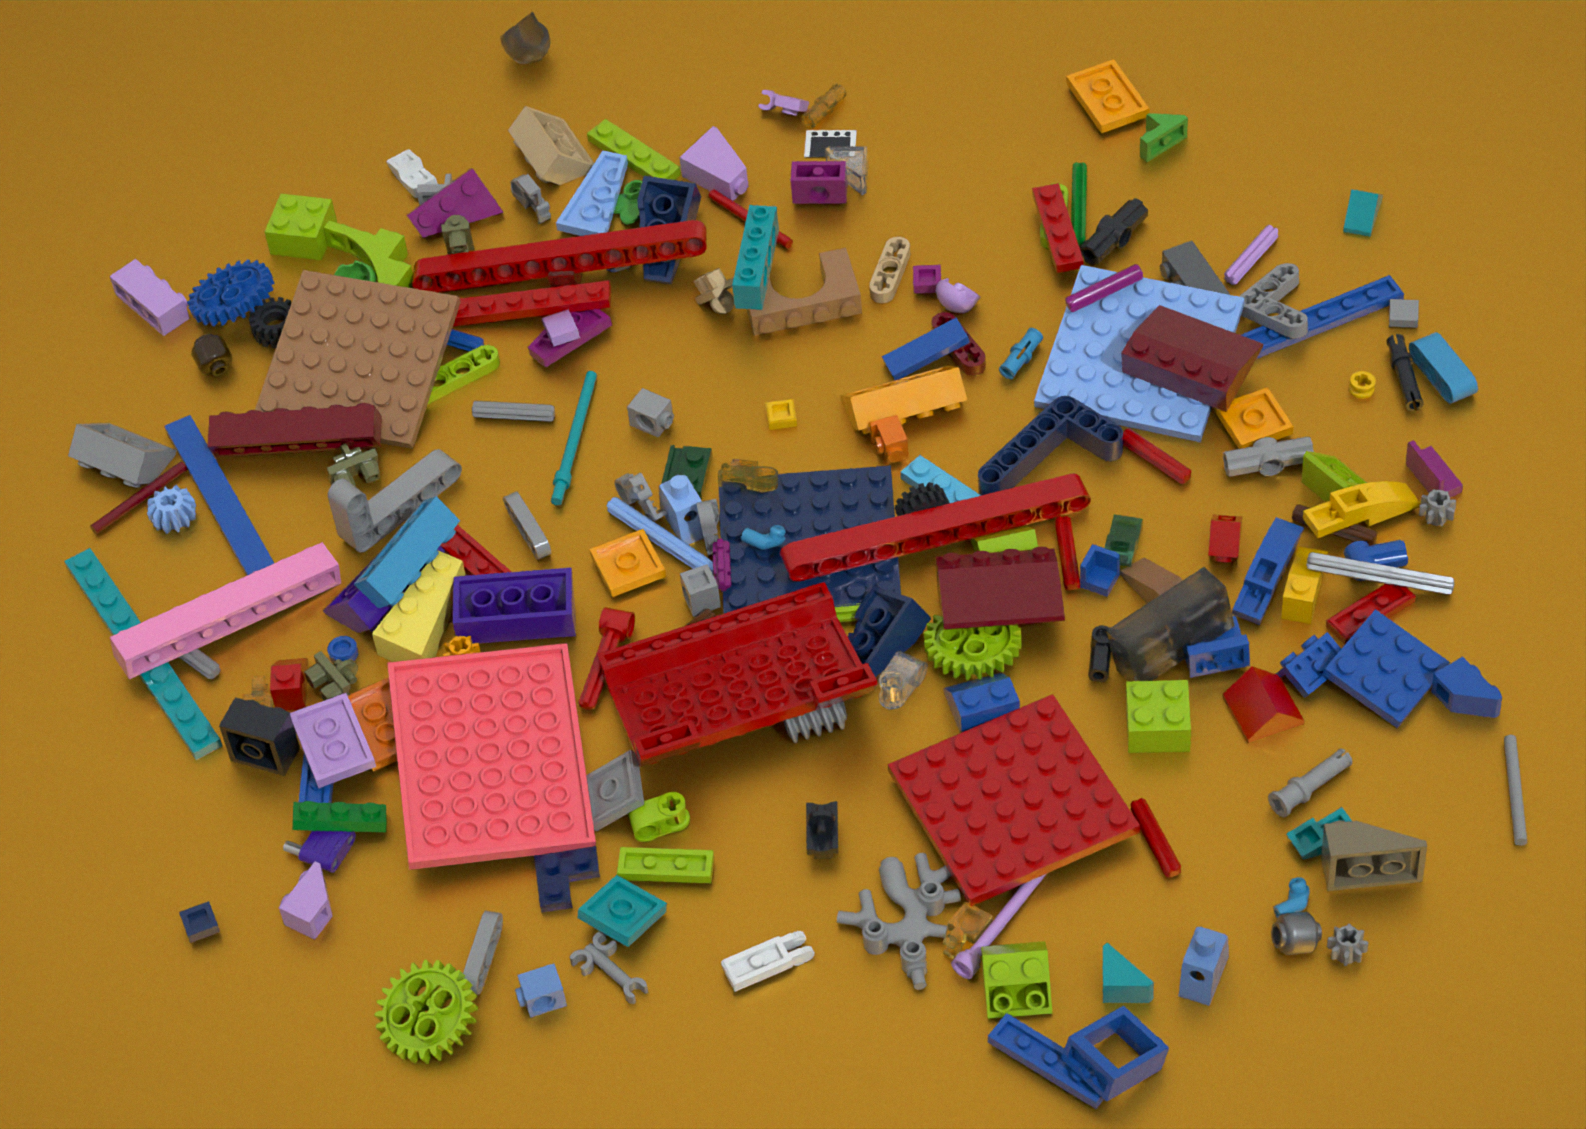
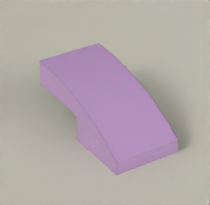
(560, 328)

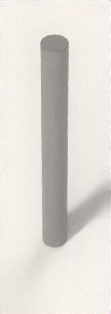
(1515, 790)

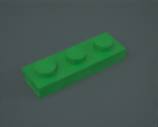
(339, 817)

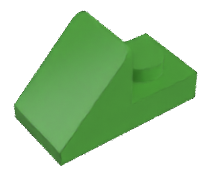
(1162, 133)

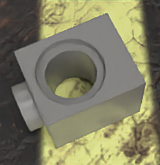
(650, 412)
(700, 589)

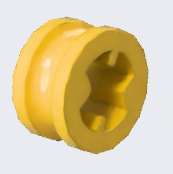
(1362, 391)

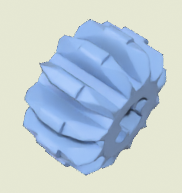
(171, 509)

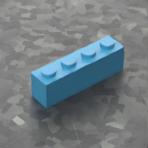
(407, 553)

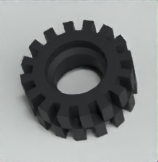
(265, 314)
(921, 499)

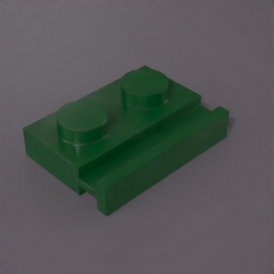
(689, 461)

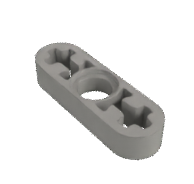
(527, 525)
(483, 949)

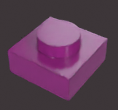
(926, 278)

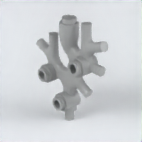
(914, 927)

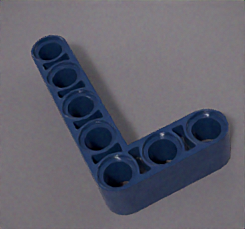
(1059, 420)

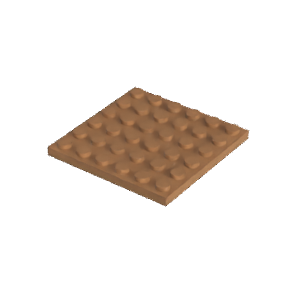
(361, 345)

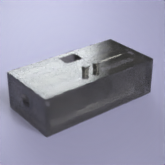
(1158, 633)

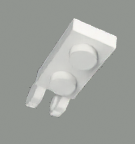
(766, 960)

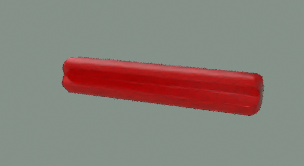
(1156, 456)
(1067, 553)
(1155, 838)

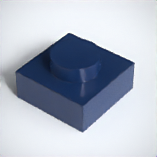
(199, 922)

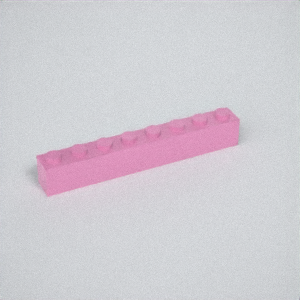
(225, 610)

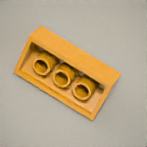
(905, 397)

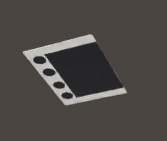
(819, 140)

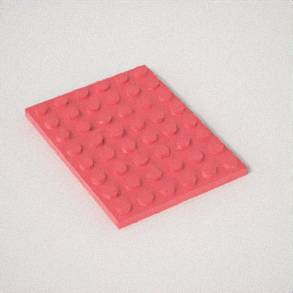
(489, 756)

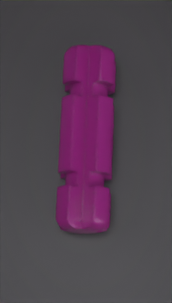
(722, 564)

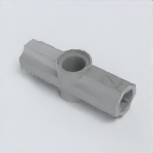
(1266, 456)

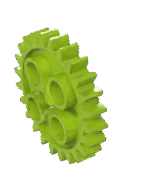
(971, 649)
(449, 1021)

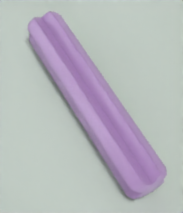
(1251, 254)

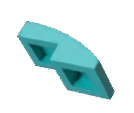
(1309, 835)

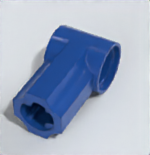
(1388, 553)

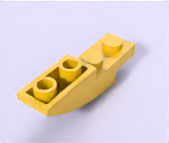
(1358, 503)

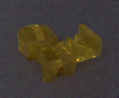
(748, 472)

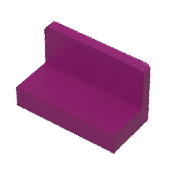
(1431, 470)

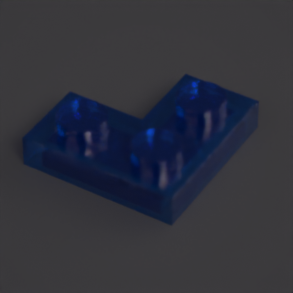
(556, 872)

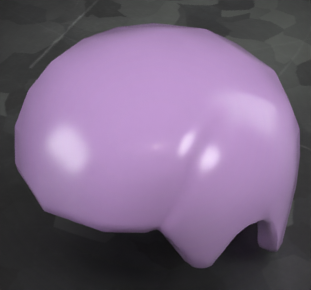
(956, 297)

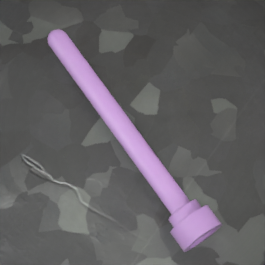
(967, 961)

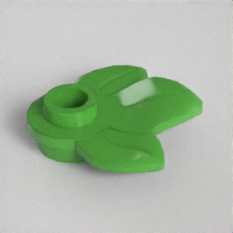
(627, 203)

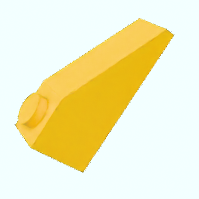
(1301, 588)

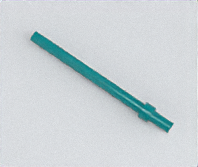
(562, 476)

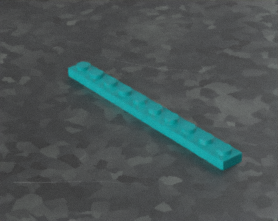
(160, 681)

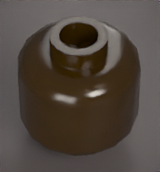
(211, 354)

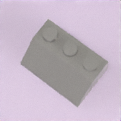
(119, 453)

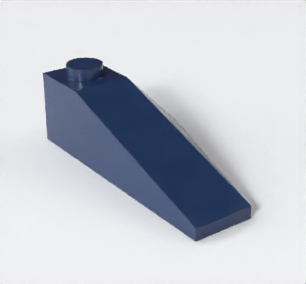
(664, 203)
(885, 626)

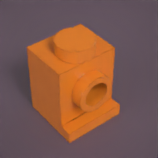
(889, 439)

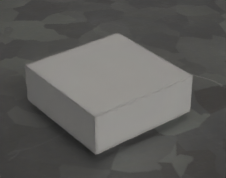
(1403, 313)

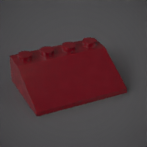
(1190, 357)
(999, 588)

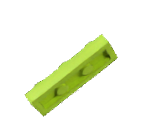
(665, 865)

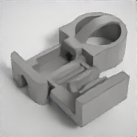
(529, 195)
(630, 491)
(709, 517)

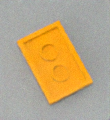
(1107, 96)

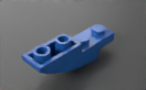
(1267, 570)

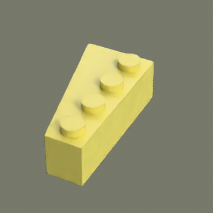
(422, 615)

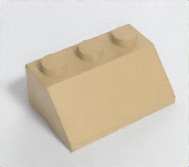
(550, 146)

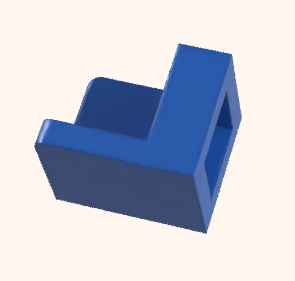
(1099, 570)

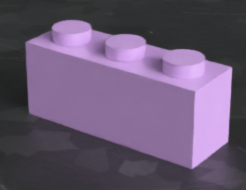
(150, 297)

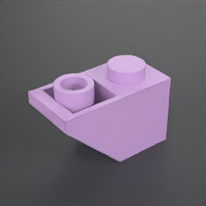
(308, 904)

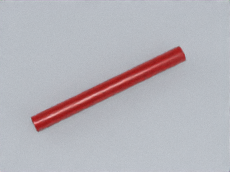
(742, 213)

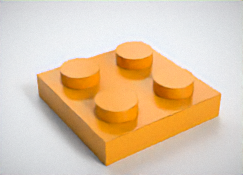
(1254, 418)
(627, 562)

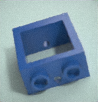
(1107, 1078)

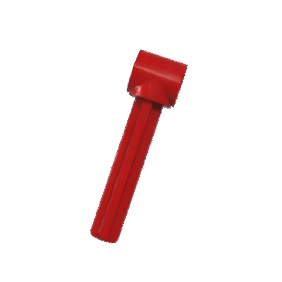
(614, 628)

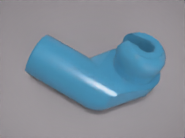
(764, 541)
(1297, 898)

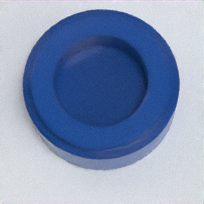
(342, 648)

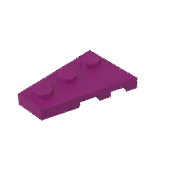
(462, 197)
(588, 324)

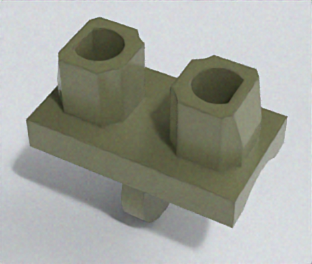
(457, 235)
(353, 463)
(337, 676)

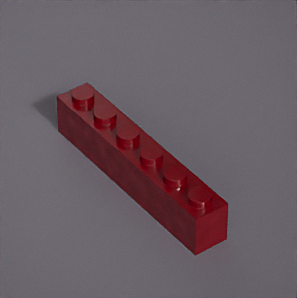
(294, 430)

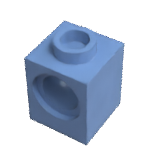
(540, 990)

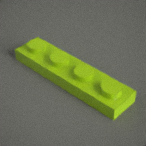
(639, 156)

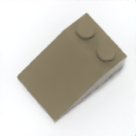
(1369, 856)

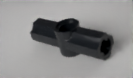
(1113, 231)

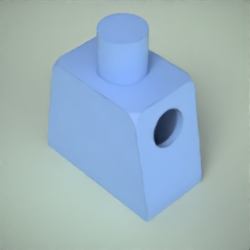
(680, 499)

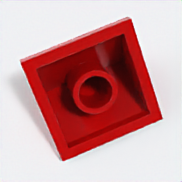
(1261, 705)

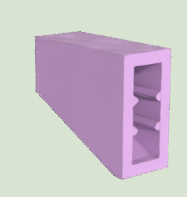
(715, 165)

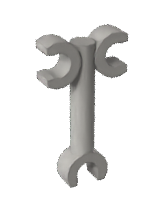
(599, 955)

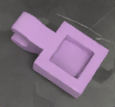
(790, 104)

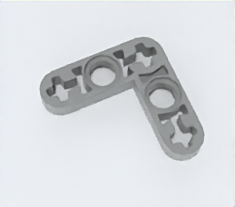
(1260, 303)

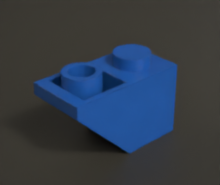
(1465, 690)

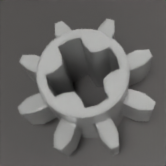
(1437, 507)
(1347, 944)

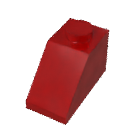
(1225, 537)
(289, 683)

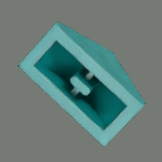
(1362, 212)
(1123, 980)

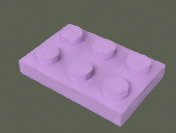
(332, 740)

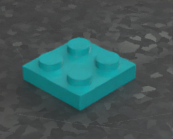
(622, 910)

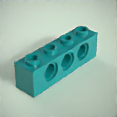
(755, 257)

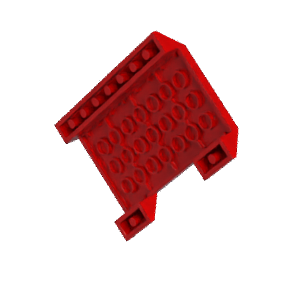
(733, 674)

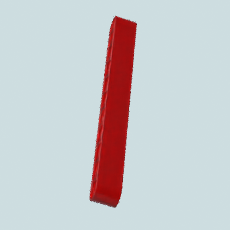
(566, 254)
(934, 527)

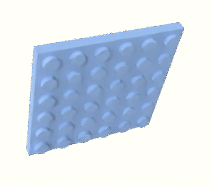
(1090, 345)

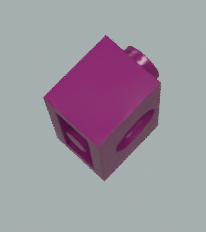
(819, 182)

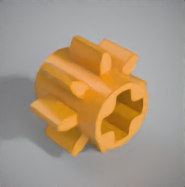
(461, 645)

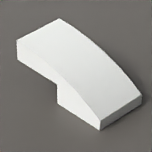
(410, 171)

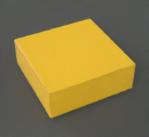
(781, 414)

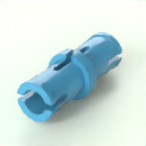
(1030, 342)

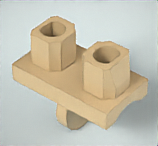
(714, 288)

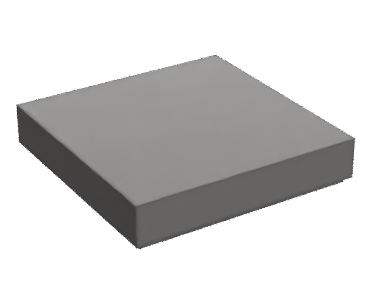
(615, 789)

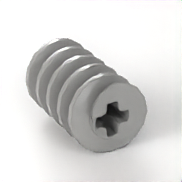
(815, 721)

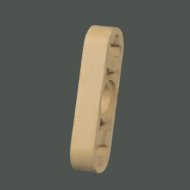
(888, 260)

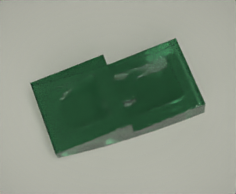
(1124, 537)

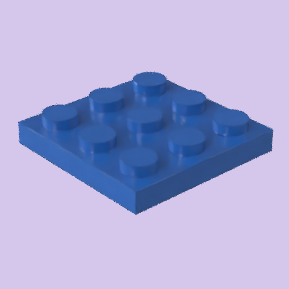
(1385, 668)

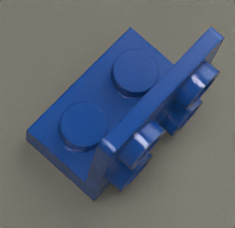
(1219, 655)

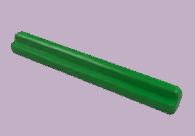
(1078, 206)

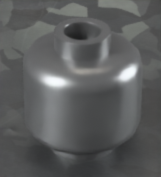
(1296, 933)

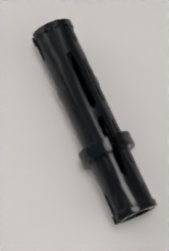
(1402, 364)

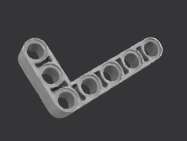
(368, 521)

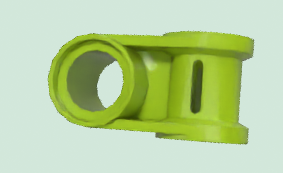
(657, 817)

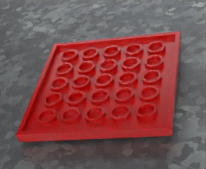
(1013, 799)

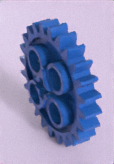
(230, 292)

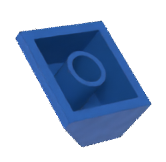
(981, 700)

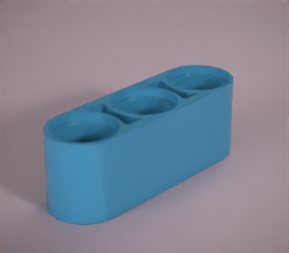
(1443, 368)

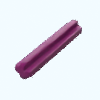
(1104, 288)

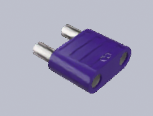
(323, 847)

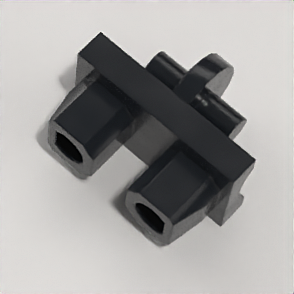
(822, 830)

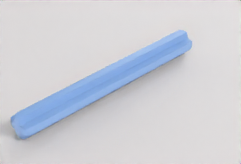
(658, 534)

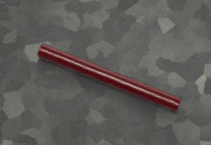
(138, 498)

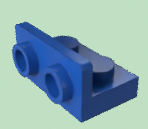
(1307, 668)

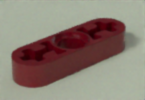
(960, 355)

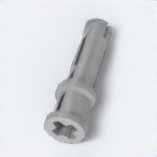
(1300, 788)

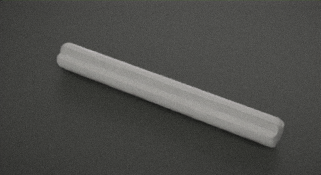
(1380, 573)

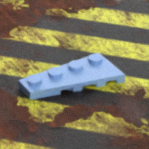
(596, 198)

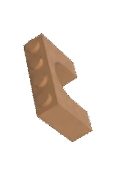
(835, 300)

